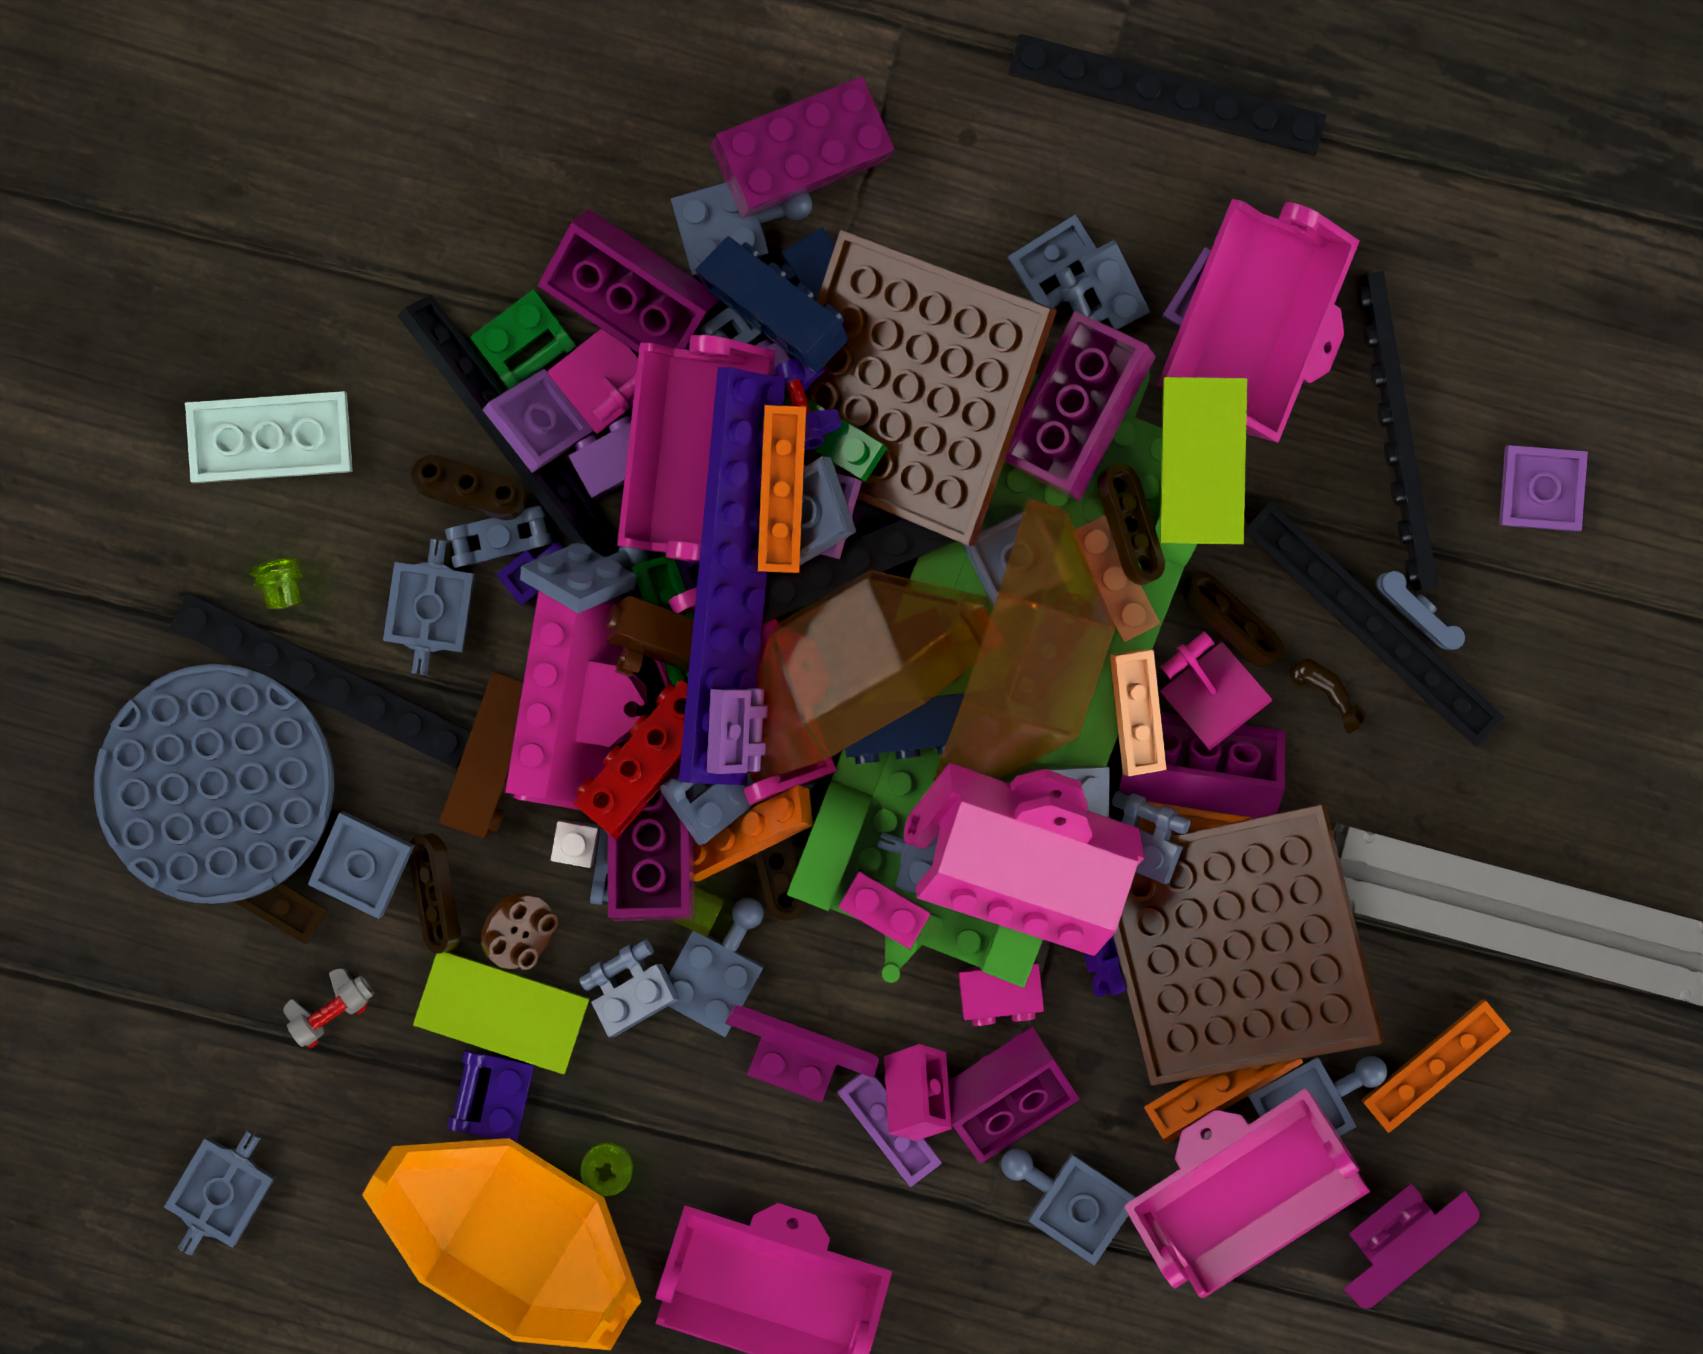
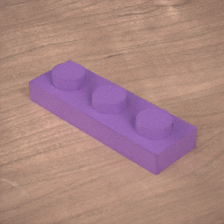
(869, 1104)

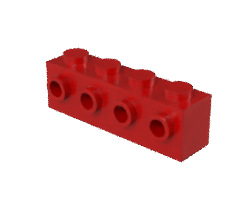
(639, 767)

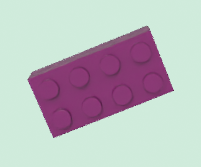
(802, 147)
(652, 866)

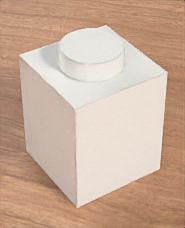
(575, 843)

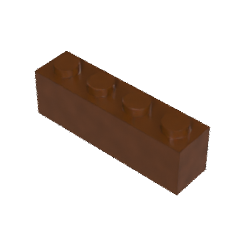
(485, 761)

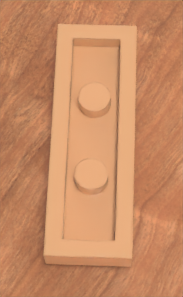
(1138, 712)

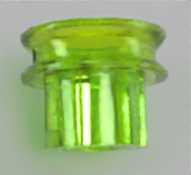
(288, 575)
(621, 1167)

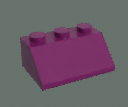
(1008, 1095)

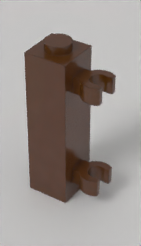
(650, 632)

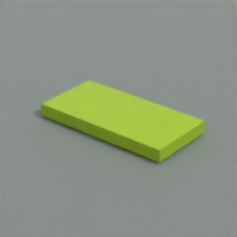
(1203, 460)
(501, 1011)

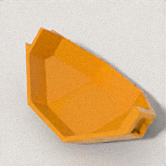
(507, 1240)

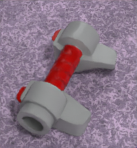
(351, 996)

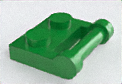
(514, 332)

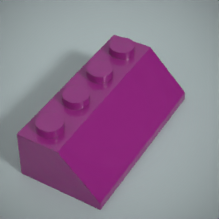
(625, 286)
(1078, 405)
(1235, 777)

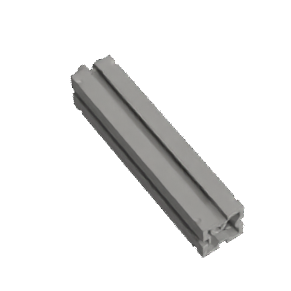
(1522, 914)

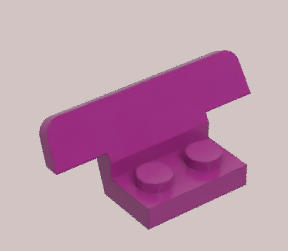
(795, 1056)
(1404, 1239)

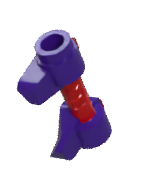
(797, 380)

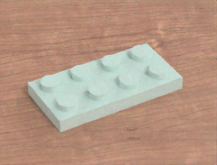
(268, 437)

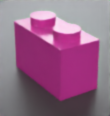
(884, 909)
(991, 997)
(917, 1092)

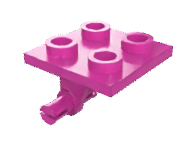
(598, 379)
(1213, 692)

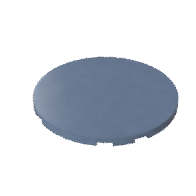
(214, 784)

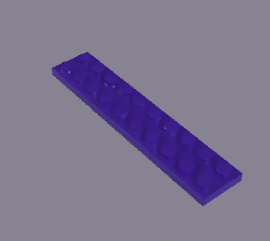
(728, 583)

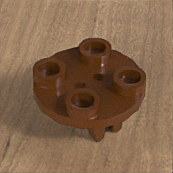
(509, 947)

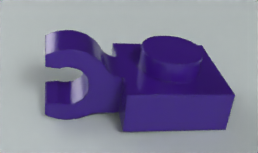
(511, 575)
(1107, 970)

